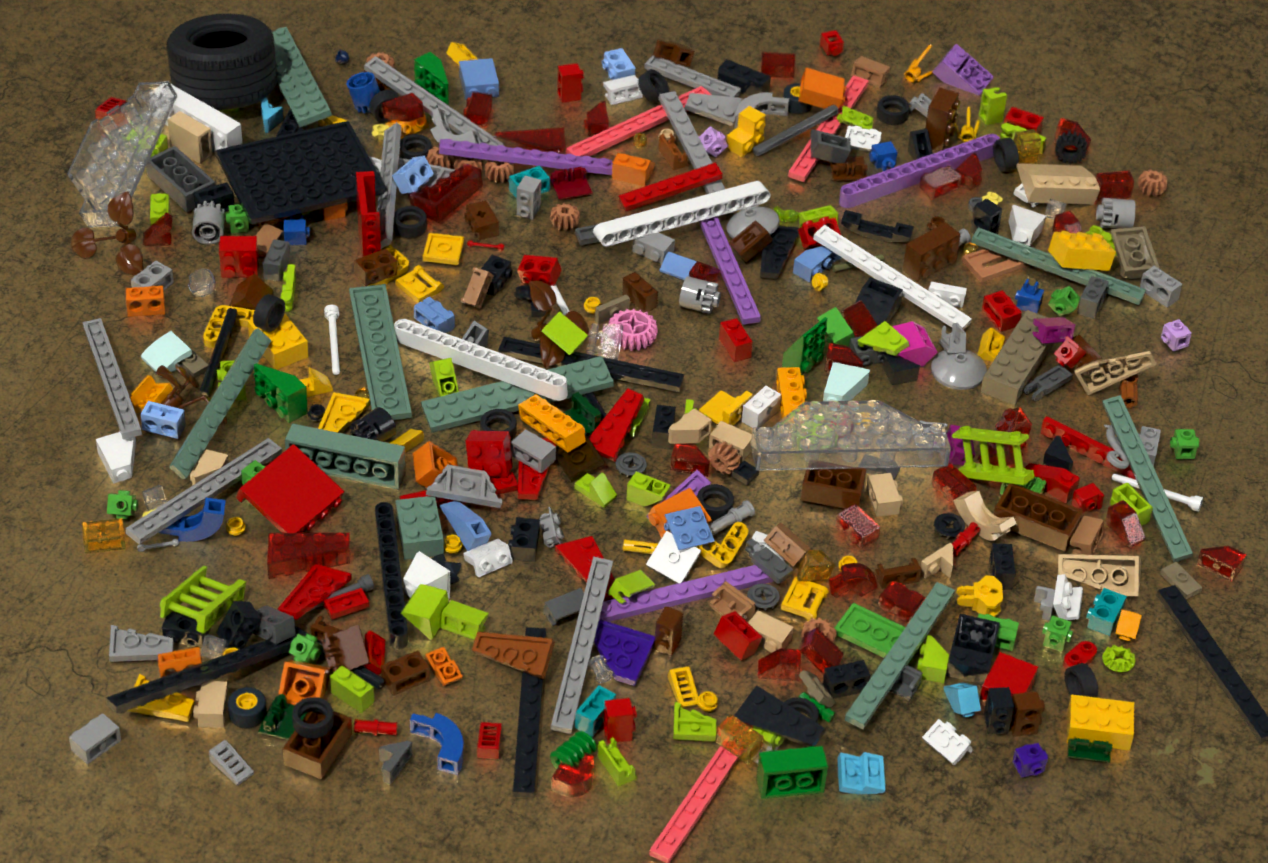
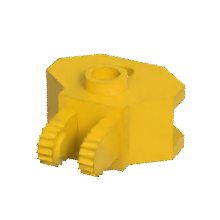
(982, 596)

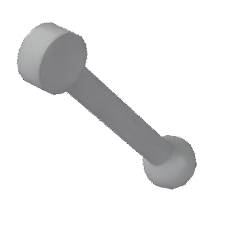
(175, 542)

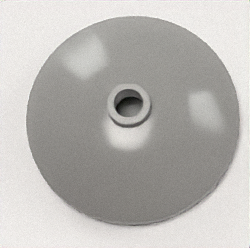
(765, 216)
(958, 370)

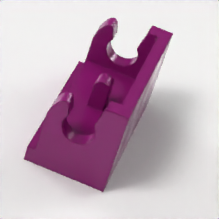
(1053, 329)
(957, 448)

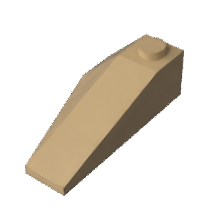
(1109, 371)
(1111, 572)

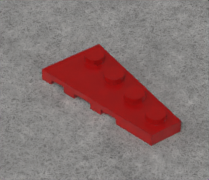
(612, 430)
(530, 480)
(580, 556)
(313, 589)

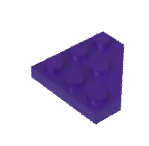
(624, 650)

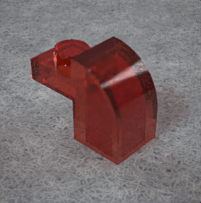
(853, 577)
(574, 781)

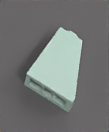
(845, 382)

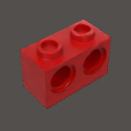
(1024, 119)
(808, 241)
(539, 269)
(1001, 310)

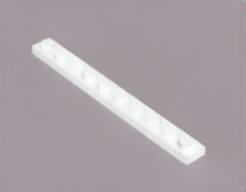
(885, 273)

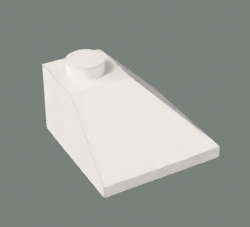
(427, 572)

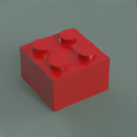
(238, 256)
(489, 452)

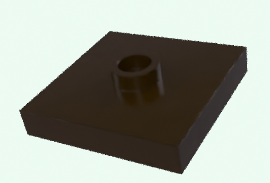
(579, 460)

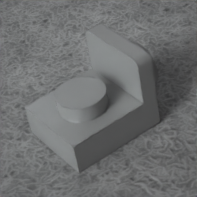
(920, 103)
(1046, 598)

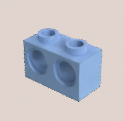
(617, 64)
(413, 175)
(163, 419)

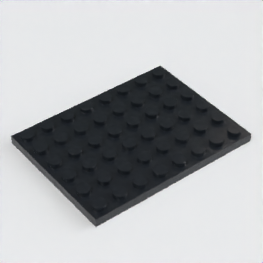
(297, 171)

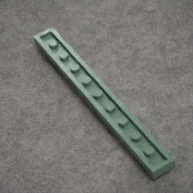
(1048, 263)
(219, 404)
(1147, 479)
(899, 655)

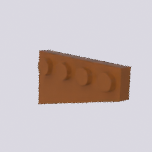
(516, 651)

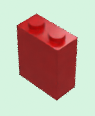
(1011, 673)

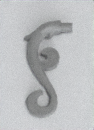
(1118, 451)

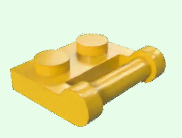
(415, 288)
(798, 596)

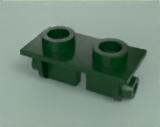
(1087, 750)

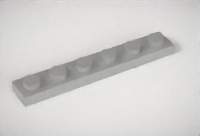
(691, 77)

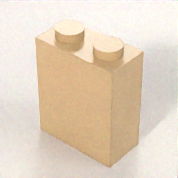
(190, 137)

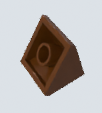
(751, 241)
(250, 292)

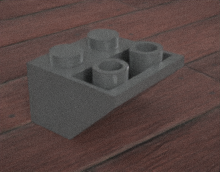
(829, 146)

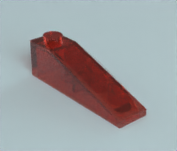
(545, 139)

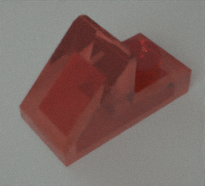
(159, 232)

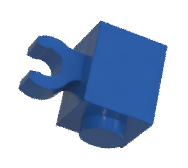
(883, 155)
(296, 231)
(1029, 297)

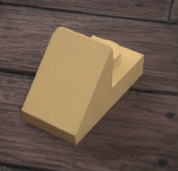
(939, 560)

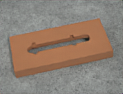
(976, 259)

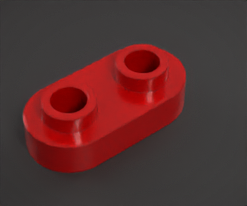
(1082, 653)

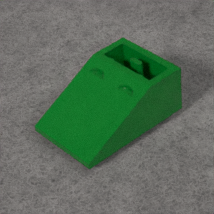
(431, 76)
(807, 349)
(281, 392)

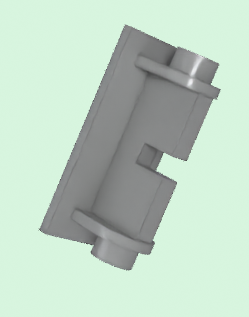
(551, 523)

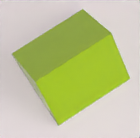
(565, 333)
(425, 609)

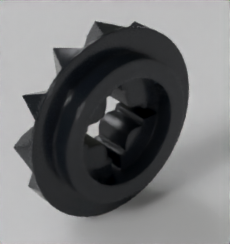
(946, 520)

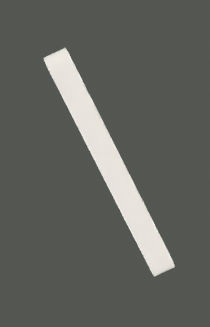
(681, 213)
(481, 359)

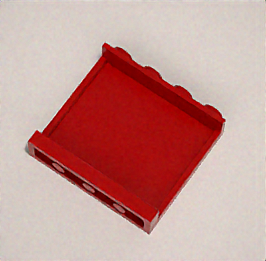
(367, 216)
(292, 492)

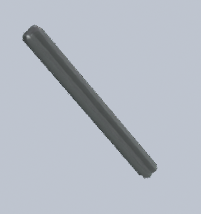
(795, 130)

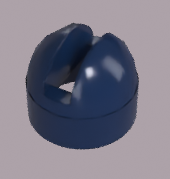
(342, 57)

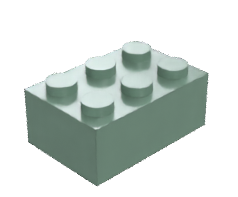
(419, 527)

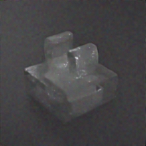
(1054, 207)
(154, 497)
(213, 647)

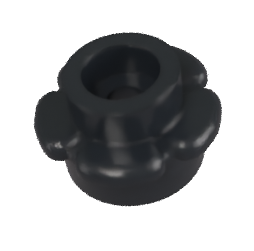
(316, 412)

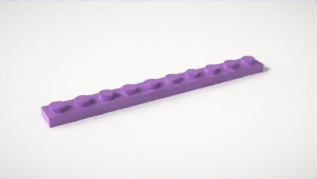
(524, 156)
(730, 271)
(681, 593)

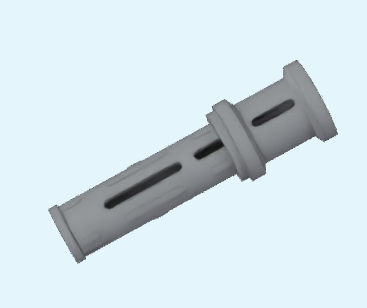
(734, 515)

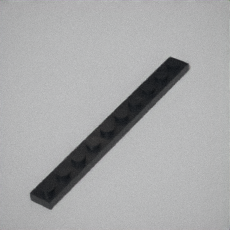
(618, 369)
(1215, 661)
(196, 675)
(528, 729)

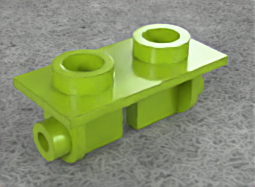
(855, 118)

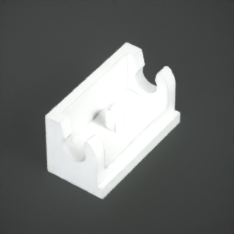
(622, 90)

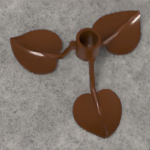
(120, 210)
(543, 298)
(174, 399)

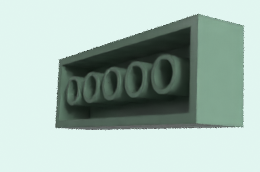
(350, 455)

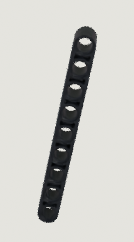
(391, 575)

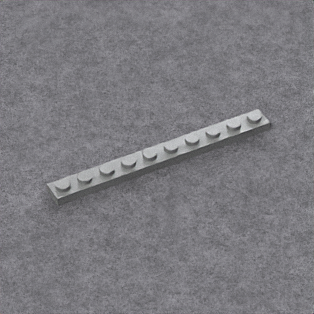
(404, 86)
(688, 136)
(389, 166)
(112, 379)
(196, 494)
(581, 645)

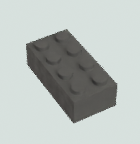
(178, 176)

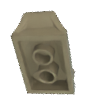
(1133, 251)

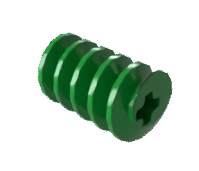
(573, 750)

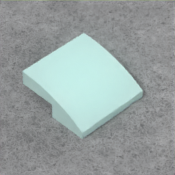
(166, 351)

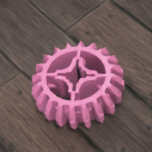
(643, 328)

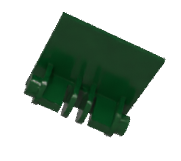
(279, 719)

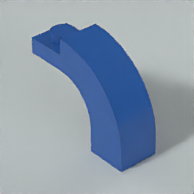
(199, 525)
(446, 734)

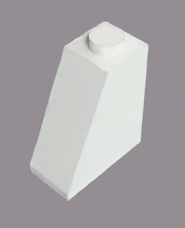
(1025, 225)
(117, 455)

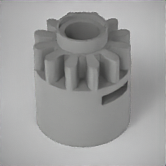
(1116, 213)
(208, 223)
(699, 295)

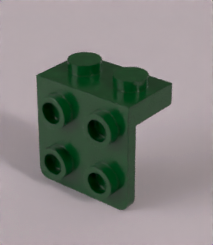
(584, 413)

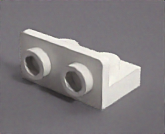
(862, 138)
(951, 294)
(489, 557)
(1067, 599)
(947, 742)

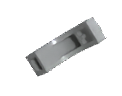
(764, 103)
(443, 131)

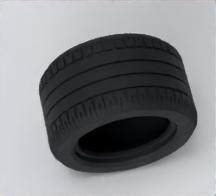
(223, 60)

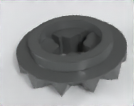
(626, 459)
(769, 592)

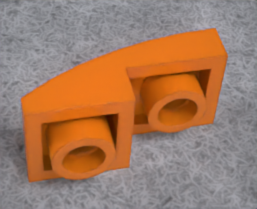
(443, 667)

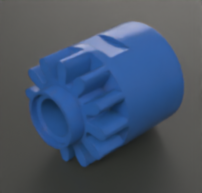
(362, 89)

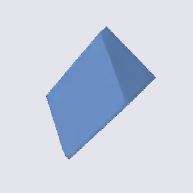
(677, 265)

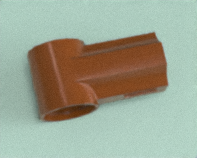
(1128, 391)

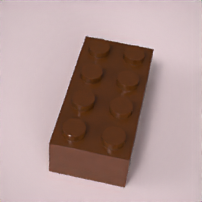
(1039, 516)

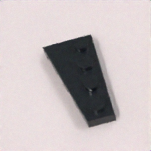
(777, 252)
(771, 714)

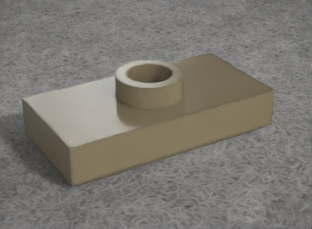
(606, 311)
(194, 364)
(1184, 582)
(816, 689)

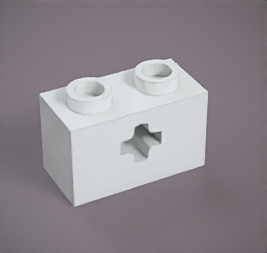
(761, 407)

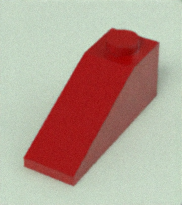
(1059, 481)

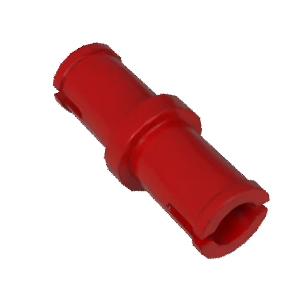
(965, 538)
(375, 727)

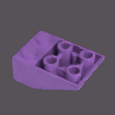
(962, 71)

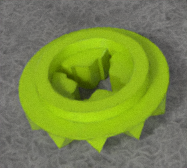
(1119, 664)

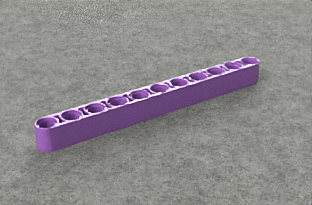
(911, 172)

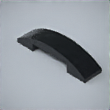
(876, 231)

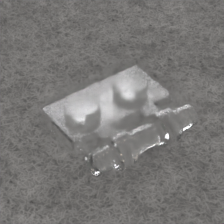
(610, 340)

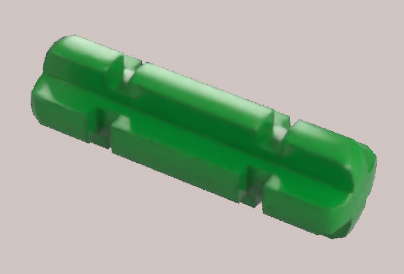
(827, 714)

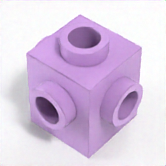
(713, 141)
(1176, 335)

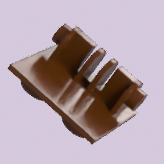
(852, 169)
(345, 649)

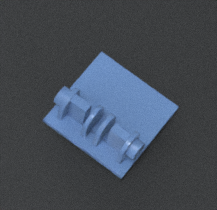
(688, 528)

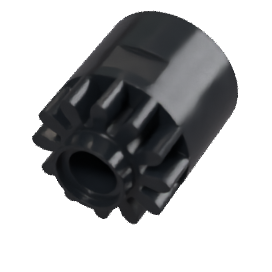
(374, 425)

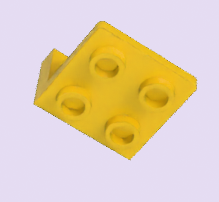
(725, 407)

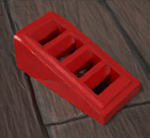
(108, 105)
(485, 751)

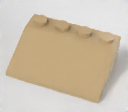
(1058, 182)

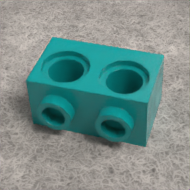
(536, 172)
(1105, 611)
(590, 714)

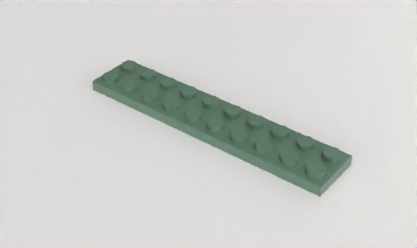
(297, 81)
(380, 350)
(471, 404)

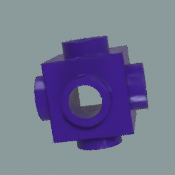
(1030, 760)

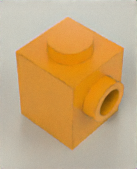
(1128, 625)

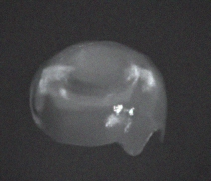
(202, 283)

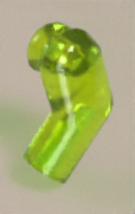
(786, 215)

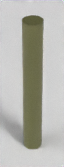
(847, 265)

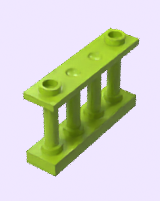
(986, 470)
(212, 611)

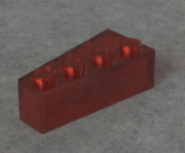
(448, 192)
(1011, 421)
(303, 550)

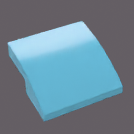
(861, 773)

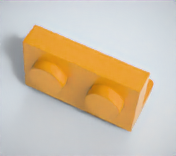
(411, 127)
(149, 391)

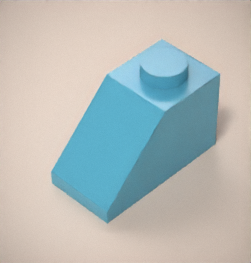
(963, 698)

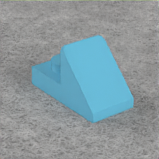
(270, 116)

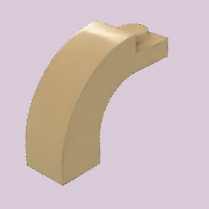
(974, 510)

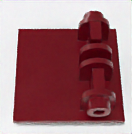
(570, 184)

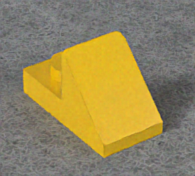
(316, 383)

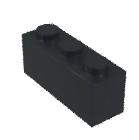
(743, 77)

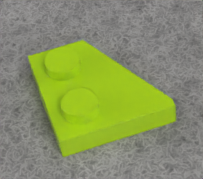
(884, 339)
(693, 725)

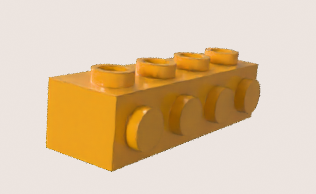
(790, 386)
(552, 423)

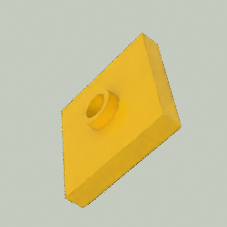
(443, 248)

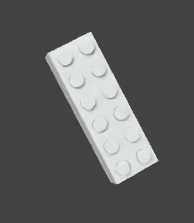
(224, 130)

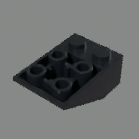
(880, 299)
(972, 649)

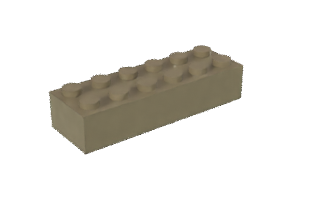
(1016, 362)

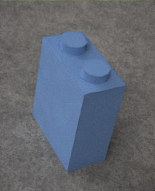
(478, 77)

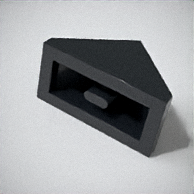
(919, 144)
(900, 370)
(1057, 455)

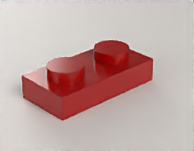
(346, 603)
(375, 650)

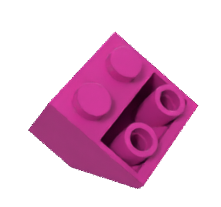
(920, 345)

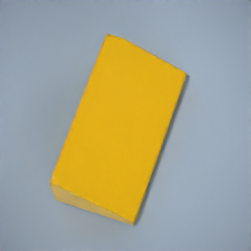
(460, 52)
(990, 344)
(409, 439)

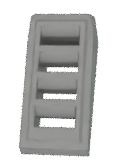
(224, 751)

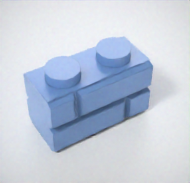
(434, 315)

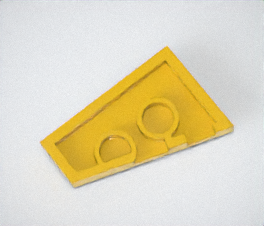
(342, 411)
(172, 706)

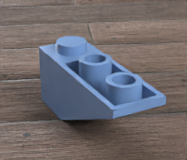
(813, 262)
(466, 524)

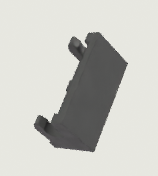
(563, 606)
(907, 683)

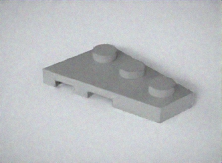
(714, 107)
(136, 646)

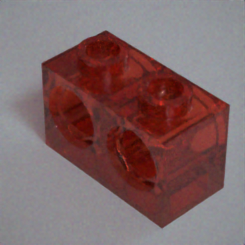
(1115, 185)

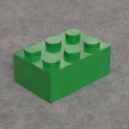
(791, 772)

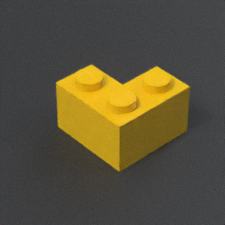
(748, 133)

